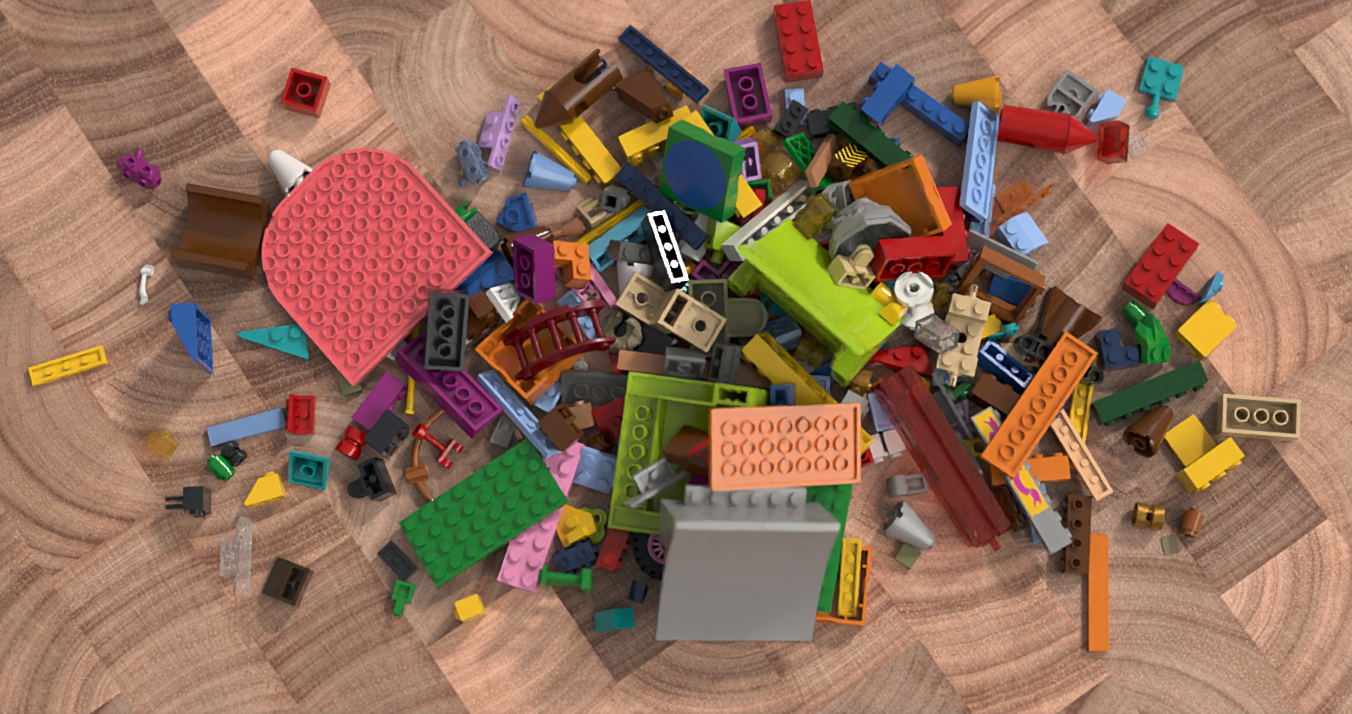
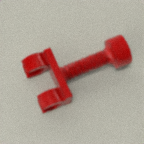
(421, 432)

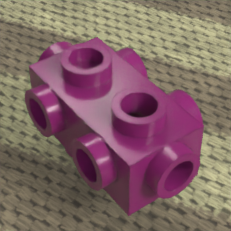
(138, 170)

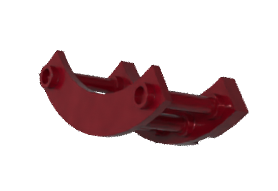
(550, 320)

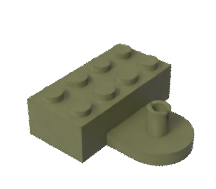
(743, 315)

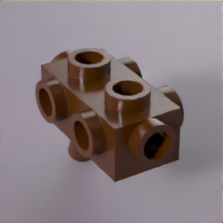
(1011, 509)

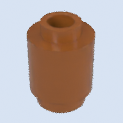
(1191, 522)

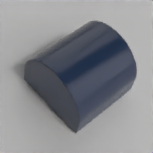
(638, 592)

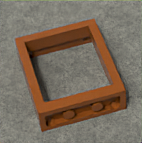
(999, 307)

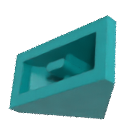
(614, 620)

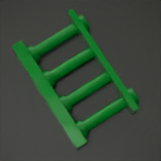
(583, 580)

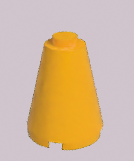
(983, 90)

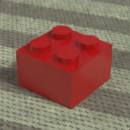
(305, 93)

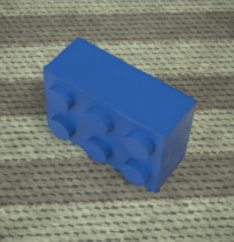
(887, 95)

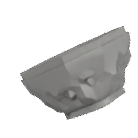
(864, 224)

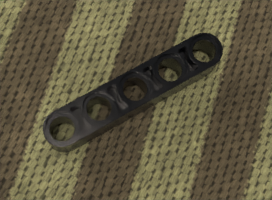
(1032, 352)

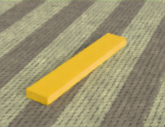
(1080, 409)

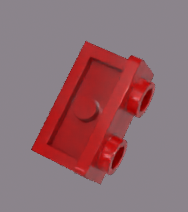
(300, 415)

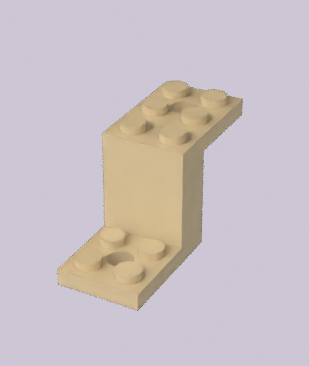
(671, 312)

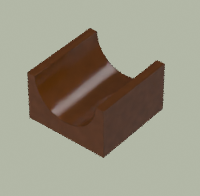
(222, 232)

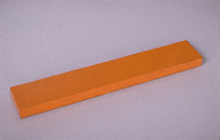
(1098, 594)

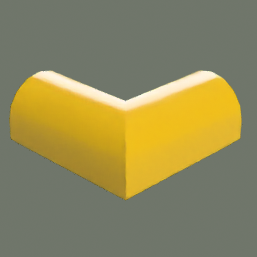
(892, 310)

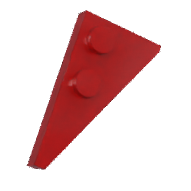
(901, 357)

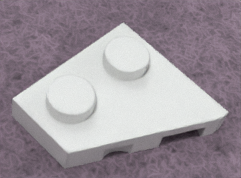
(504, 300)

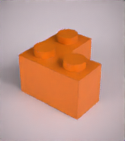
(574, 261)

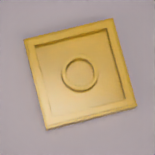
(1189, 440)

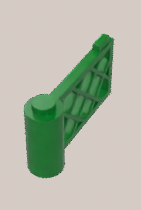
(798, 158)

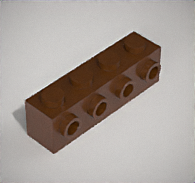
(1078, 522)

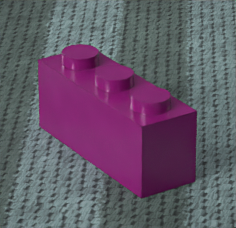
(382, 397)

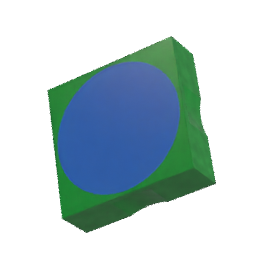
(701, 170)

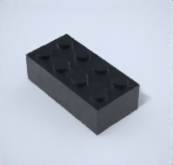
(445, 329)

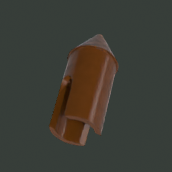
(571, 95)

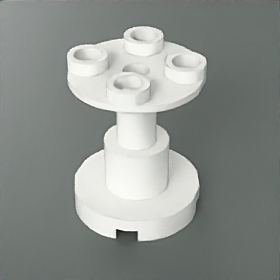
(915, 292)

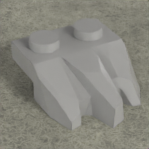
(1071, 94)
(840, 196)

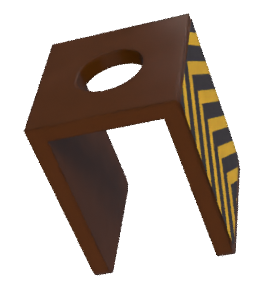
(846, 162)

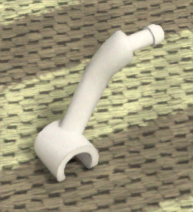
(147, 270)

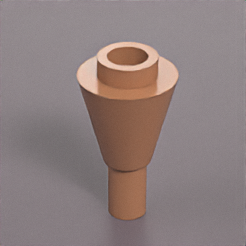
(575, 227)

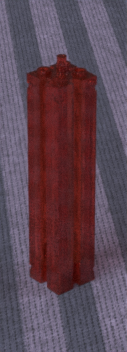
(941, 458)

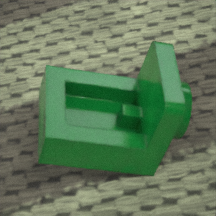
(961, 391)

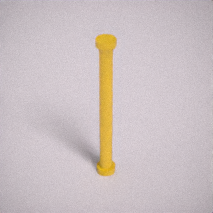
(411, 383)

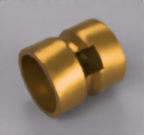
(1155, 516)

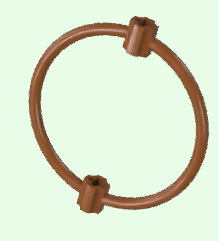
(418, 473)

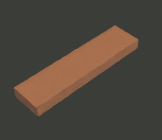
(821, 160)

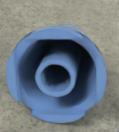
(547, 174)

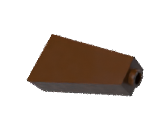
(645, 96)

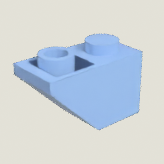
(1107, 110)

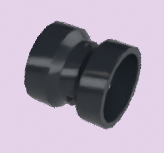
(234, 453)

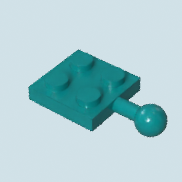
(1161, 81)

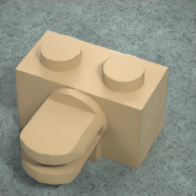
(853, 270)

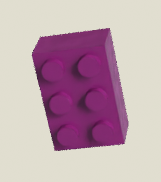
(747, 95)
(534, 268)

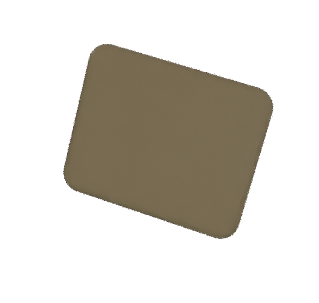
(1170, 544)

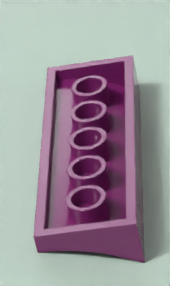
(452, 390)

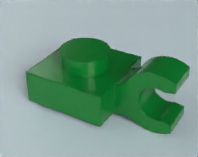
(402, 594)

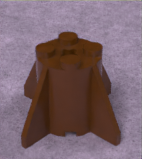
(1063, 314)

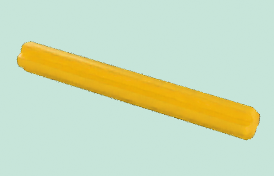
(556, 150)

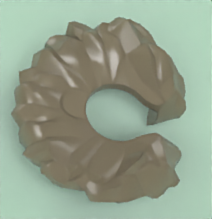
(632, 337)

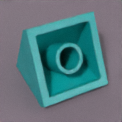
(720, 124)
(308, 469)

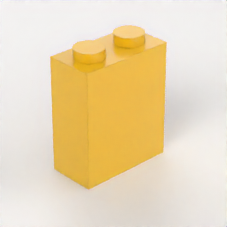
(1205, 329)

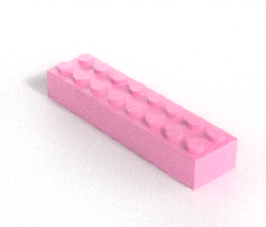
(531, 549)

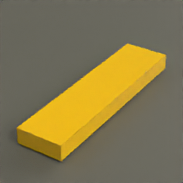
(67, 365)
(849, 577)

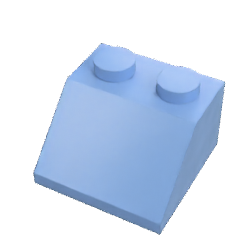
(1021, 234)

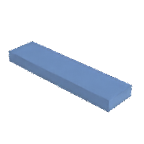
(246, 427)

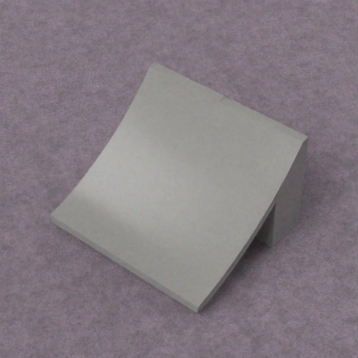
(742, 564)

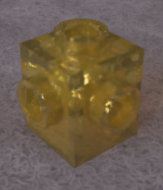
(941, 294)

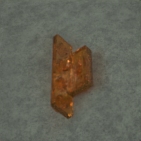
(1015, 197)

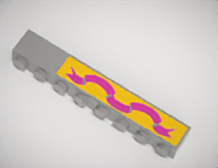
(1026, 490)

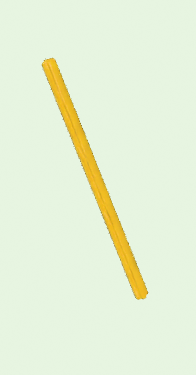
(617, 218)

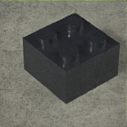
(387, 434)

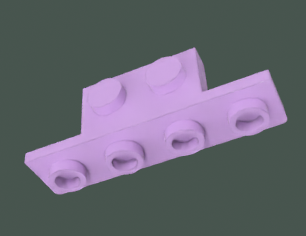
(498, 132)

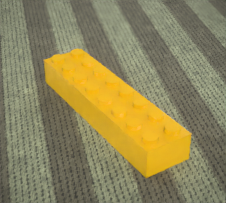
(783, 368)

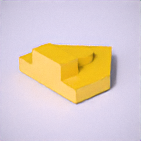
(575, 526)

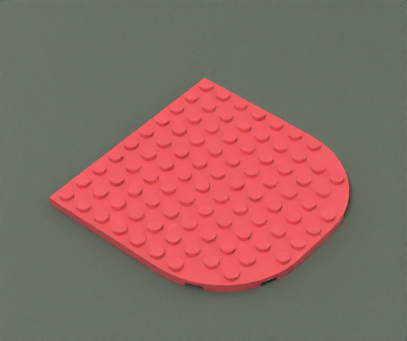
(360, 251)

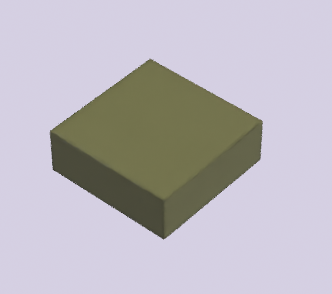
(907, 555)

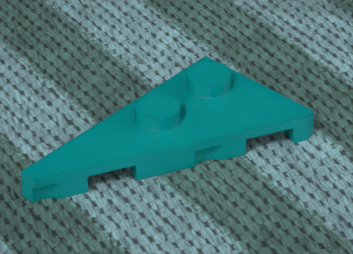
(285, 338)

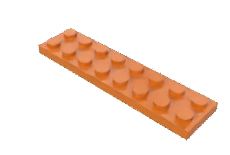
(1038, 405)

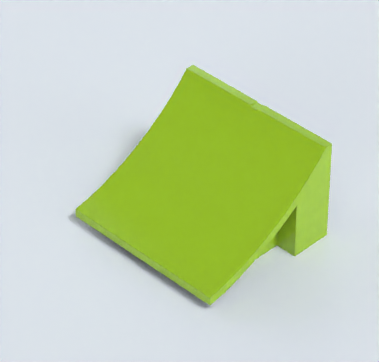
(798, 281)
(651, 417)

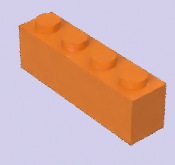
(1045, 469)

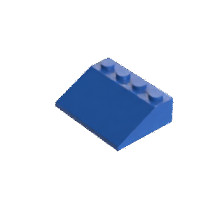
(194, 331)

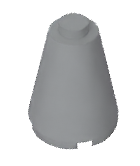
(908, 527)

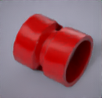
(351, 443)

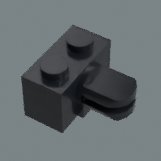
(373, 481)
(195, 501)

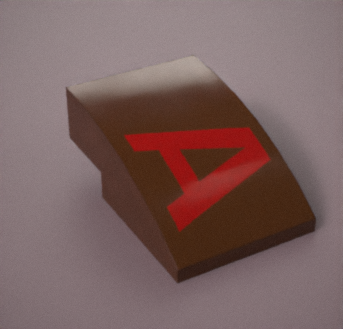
(689, 450)

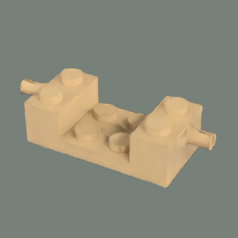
(968, 316)

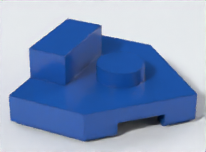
(518, 213)

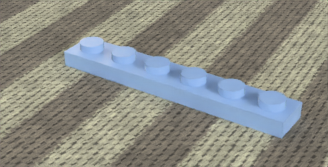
(516, 412)

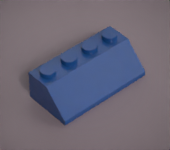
(490, 274)

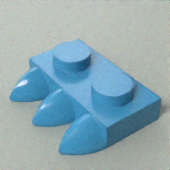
(1211, 288)

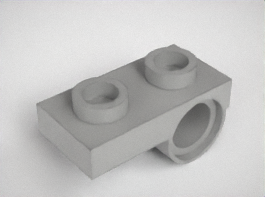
(907, 485)

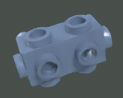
(474, 168)

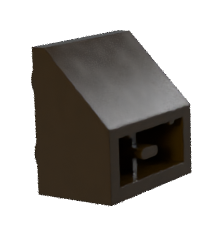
(288, 582)

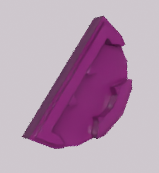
(1182, 294)

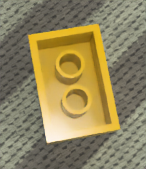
(1210, 466)

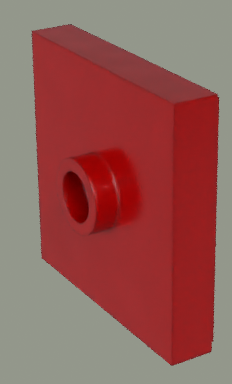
(610, 417)

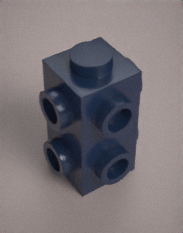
(579, 556)

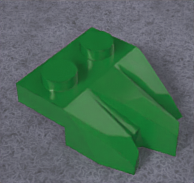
(1153, 340)

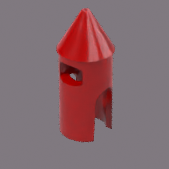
(1043, 129)

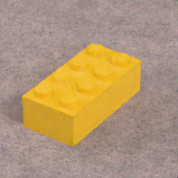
(648, 139)

